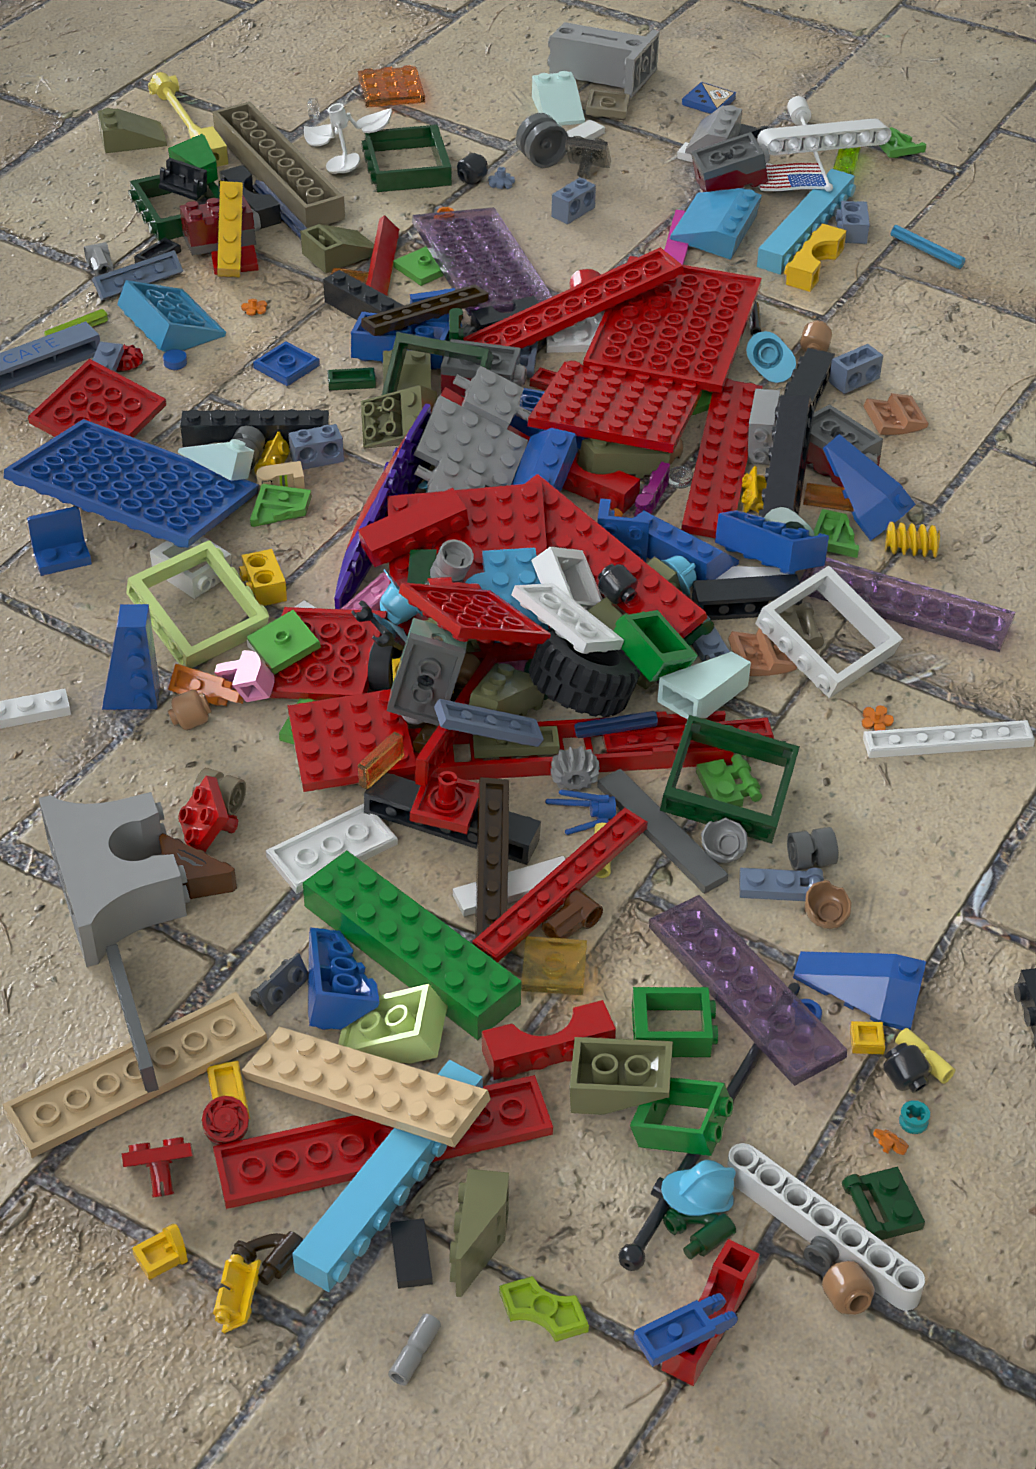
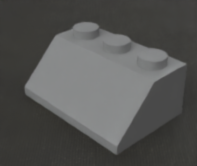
(716, 127)

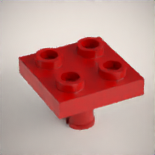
(446, 802)
(205, 815)
(158, 1161)

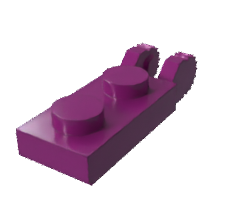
(653, 492)

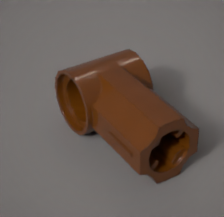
(576, 912)

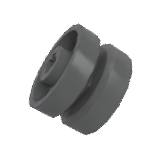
(541, 140)

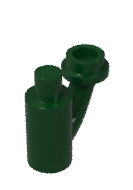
(714, 1233)

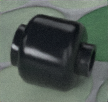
(472, 168)
(617, 584)
(907, 1067)

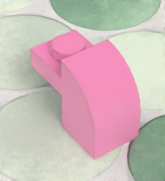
(249, 676)

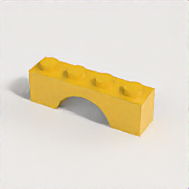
(230, 229)
(824, 244)

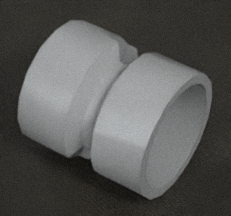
(452, 561)

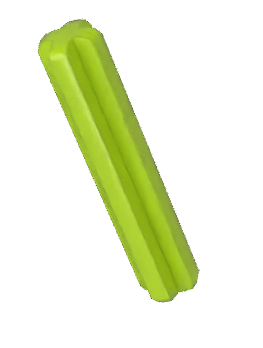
(93, 319)

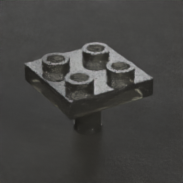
(587, 154)

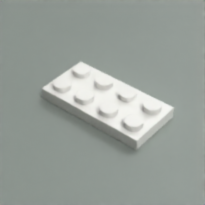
(567, 618)

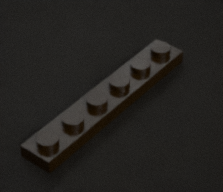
(424, 310)
(491, 852)

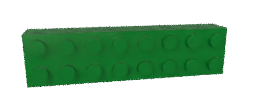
(412, 943)

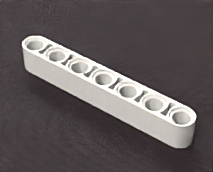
(824, 136)
(839, 1227)

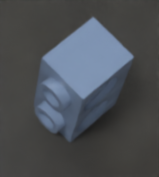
(573, 200)
(855, 220)
(856, 368)
(317, 446)

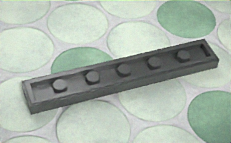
(665, 832)
(132, 1019)

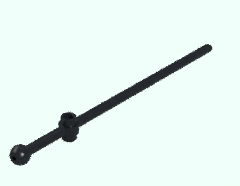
(632, 1255)

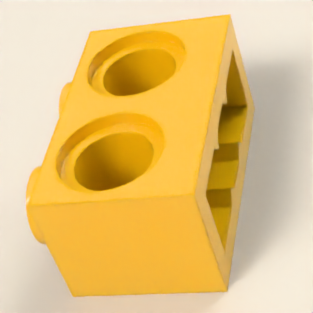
(263, 577)

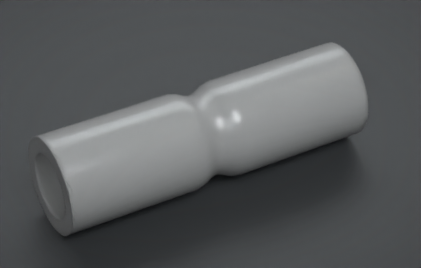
(412, 1353)

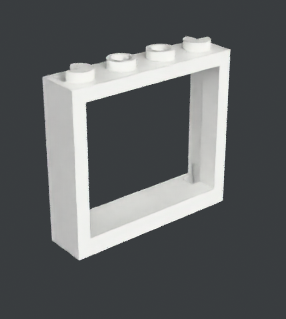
(853, 608)

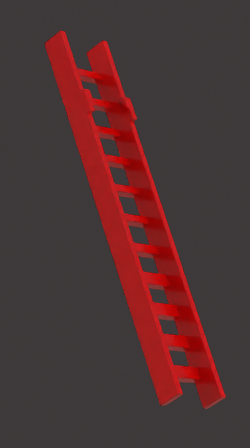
(506, 767)

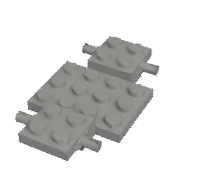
(472, 439)

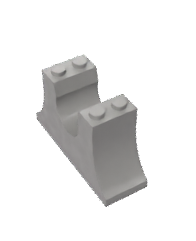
(113, 868)

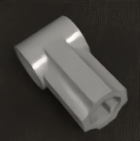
(99, 258)

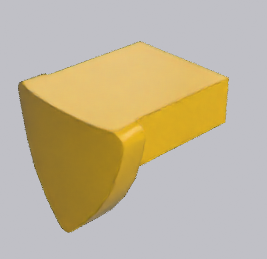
(161, 1252)

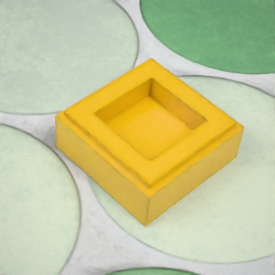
(867, 1037)

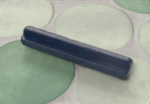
(616, 724)

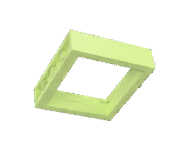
(165, 628)

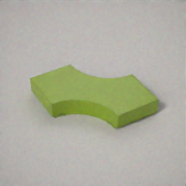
(557, 1314)

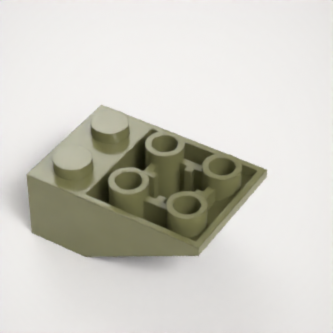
(334, 246)
(391, 415)
(478, 1225)

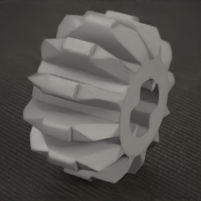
(575, 768)

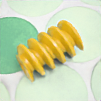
(912, 539)

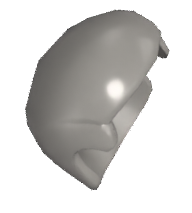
(724, 840)

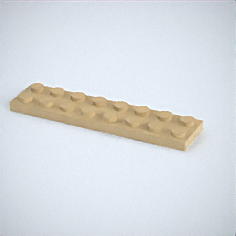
(114, 1082)
(367, 1086)

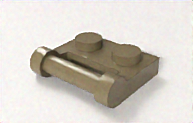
(805, 612)

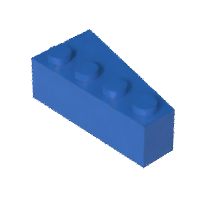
(770, 542)
(133, 664)

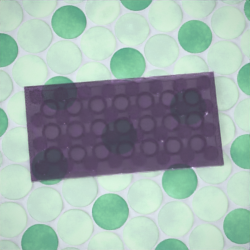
(481, 251)

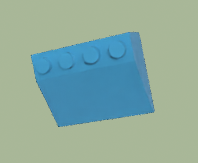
(718, 220)
(168, 316)

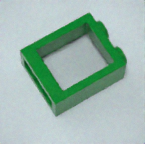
(671, 651)
(677, 999)
(690, 1093)

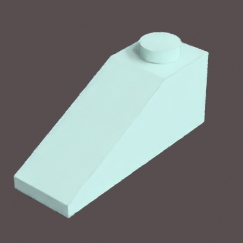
(226, 459)

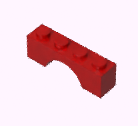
(617, 486)
(512, 1051)
(732, 1277)

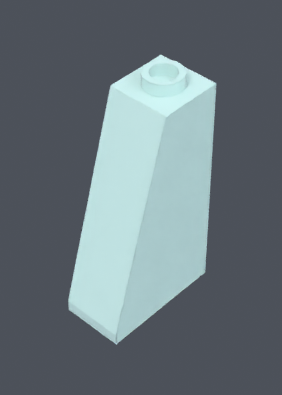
(704, 686)

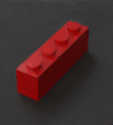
(413, 527)

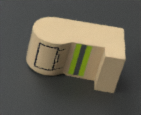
(281, 475)

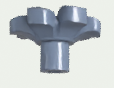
(501, 179)

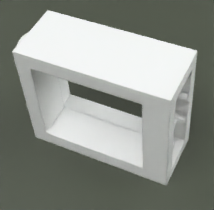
(557, 562)
(190, 583)

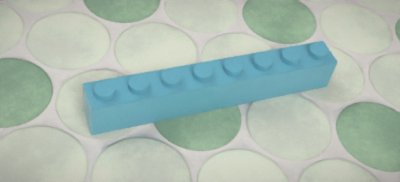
(798, 227)
(370, 1199)

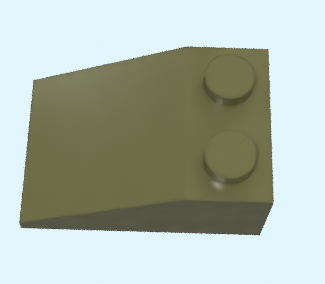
(128, 131)
(415, 369)
(618, 1074)

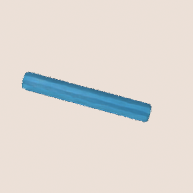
(928, 246)

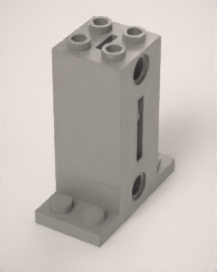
(604, 55)

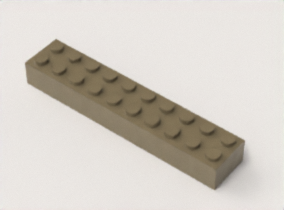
(279, 165)

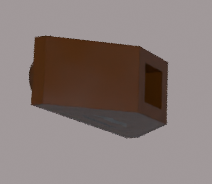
(204, 873)

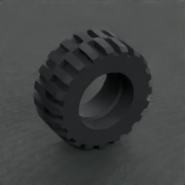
(584, 682)

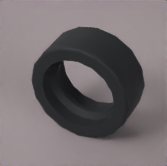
(380, 667)

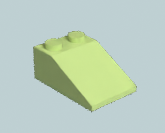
(402, 1027)

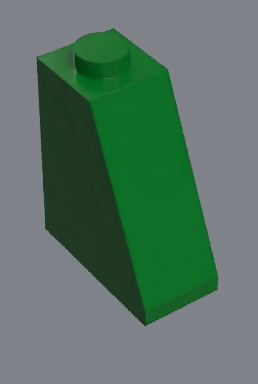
(196, 153)

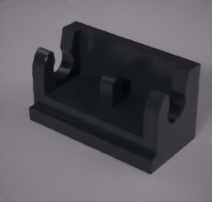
(183, 179)

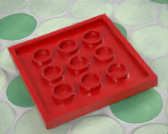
(98, 397)
(474, 614)
(337, 666)
(340, 733)

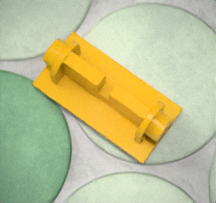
(275, 452)
(752, 491)
(234, 1305)

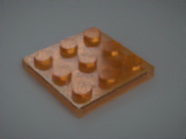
(391, 86)

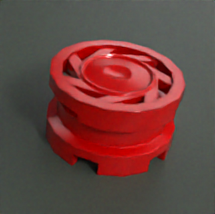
(225, 1120)

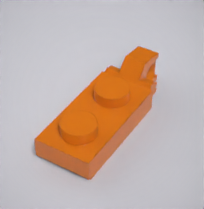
(215, 688)

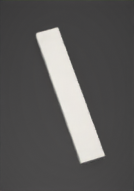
(948, 739)

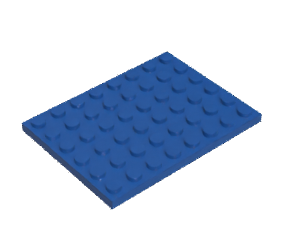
(131, 483)

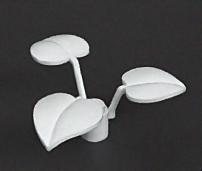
(339, 120)

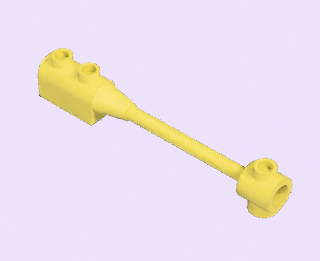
(165, 88)

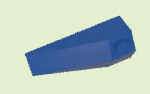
(871, 490)
(336, 982)
(872, 982)

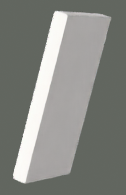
(312, 850)

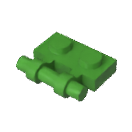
(720, 784)

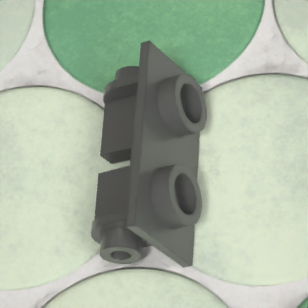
(281, 985)

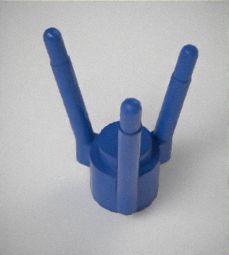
(601, 807)

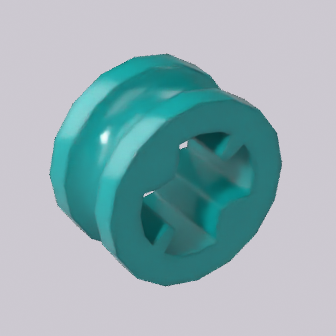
(912, 1124)

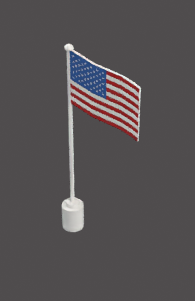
(797, 175)

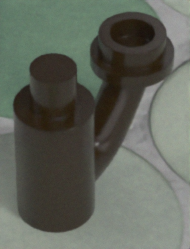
(277, 1261)

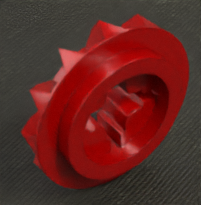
(131, 358)

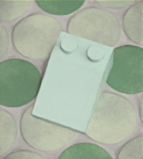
(558, 97)

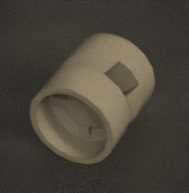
(231, 788)

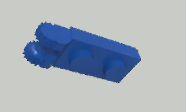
(683, 1329)

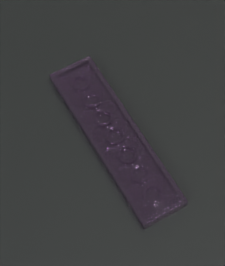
(924, 606)
(748, 990)

